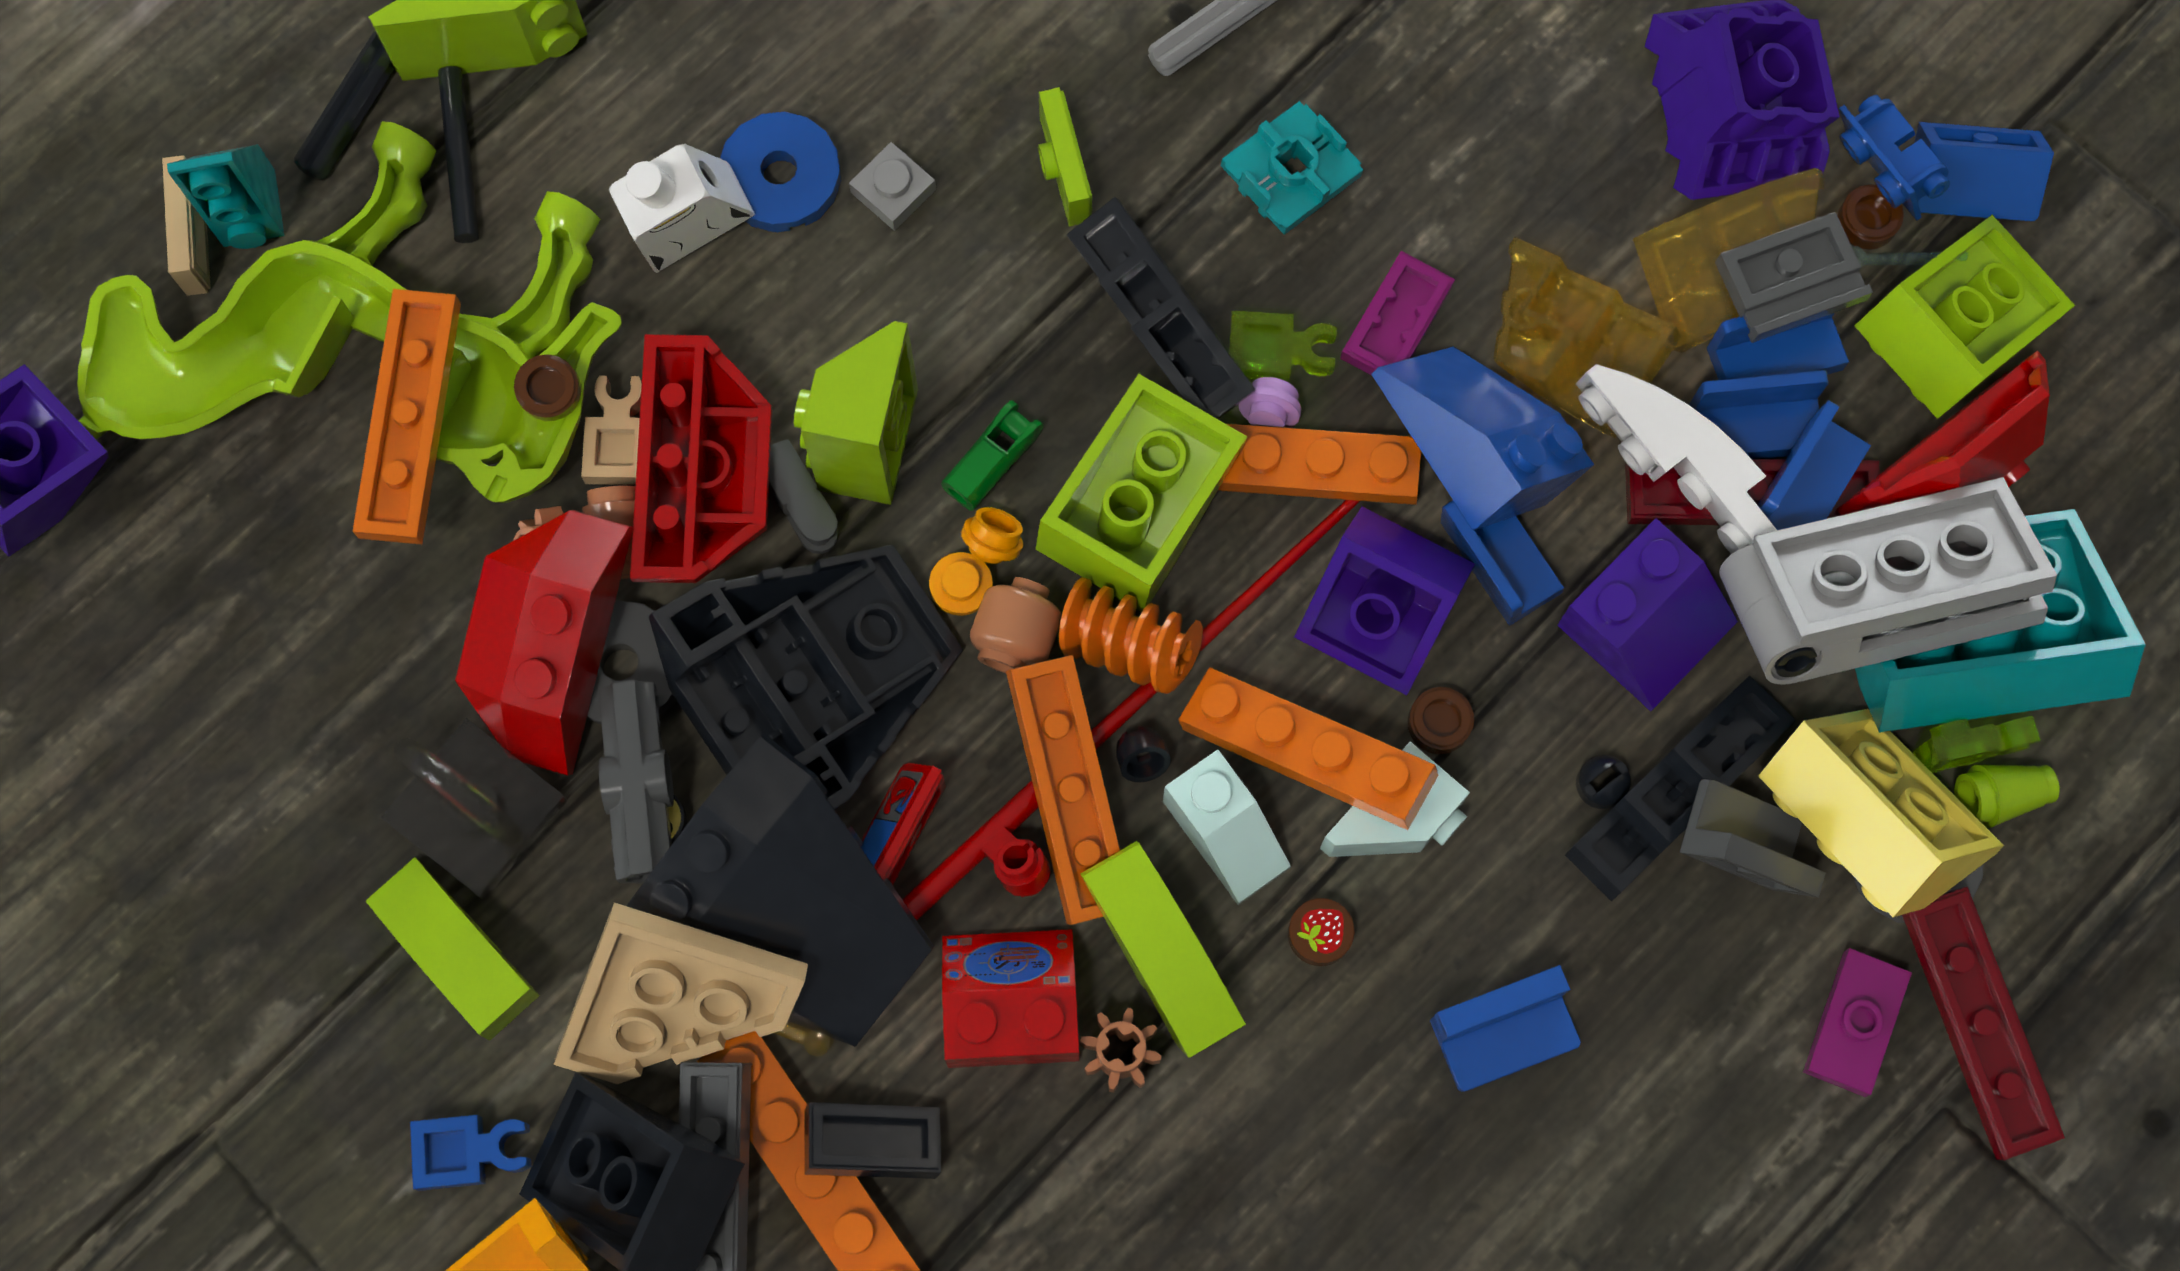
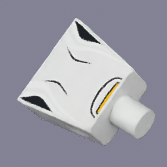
(679, 203)

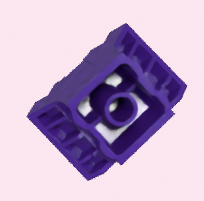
(1742, 94)

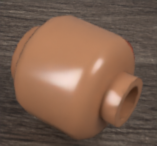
(1015, 625)

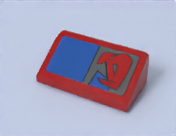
(902, 818)

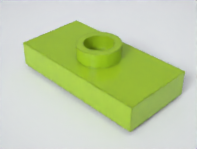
(1062, 157)

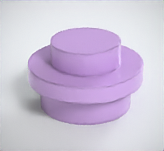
(1272, 404)

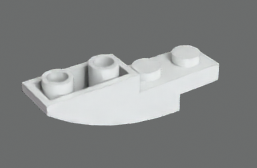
(1668, 433)

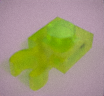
(1268, 345)
(1959, 745)

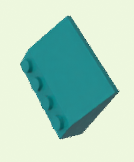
(2075, 657)

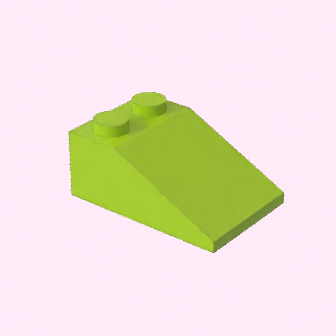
(475, 34)
(1965, 318)
(1139, 492)

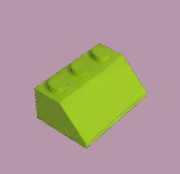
(860, 416)

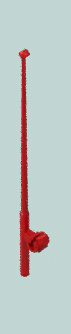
(1020, 862)

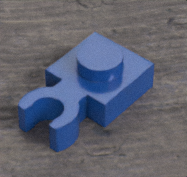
(456, 1150)

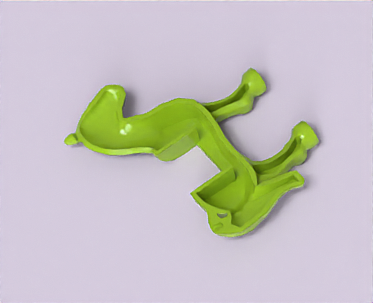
(304, 299)

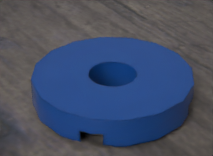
(789, 139)

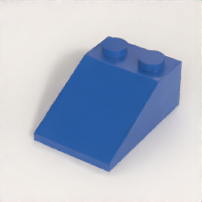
(1483, 435)

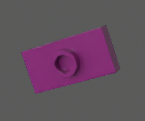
(1398, 315)
(1857, 1022)

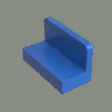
(1989, 170)
(1796, 350)
(1762, 411)
(1813, 472)
(1505, 563)
(1506, 1029)

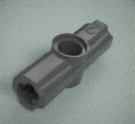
(635, 778)

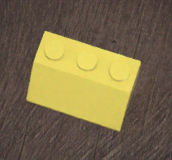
(1877, 811)

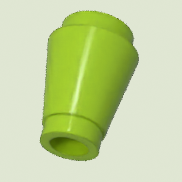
(2006, 791)

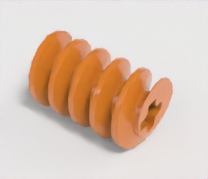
(1126, 641)

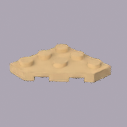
(671, 994)

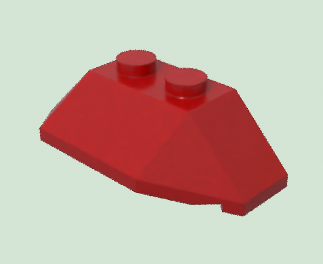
(1974, 445)
(697, 461)
(543, 635)

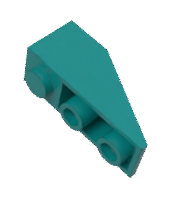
(233, 194)

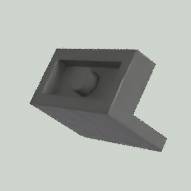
(1748, 840)

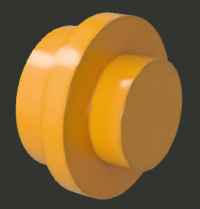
(993, 535)
(959, 583)

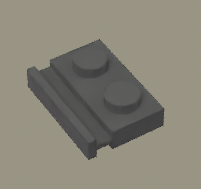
(1793, 277)

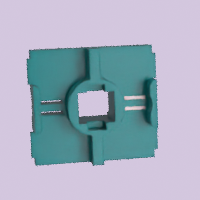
(1277, 193)

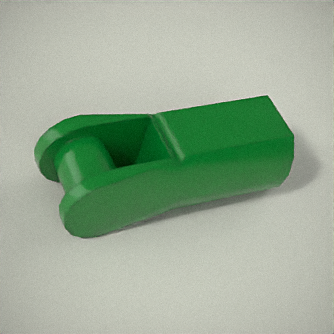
(987, 461)

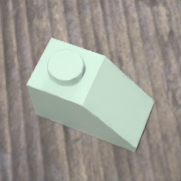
(1226, 826)
(1369, 835)

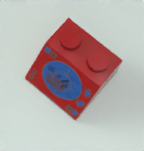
(1009, 999)

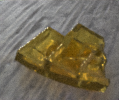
(1683, 252)
(1567, 324)

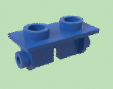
(1902, 175)

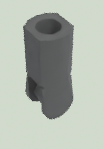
(801, 500)

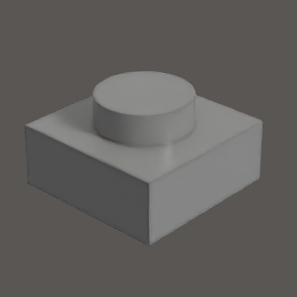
(892, 186)

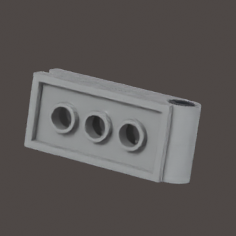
(1889, 582)

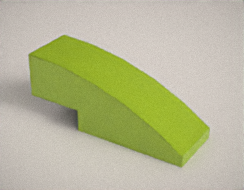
(452, 949)
(1162, 950)

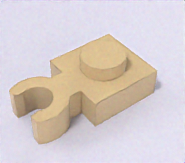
(612, 440)

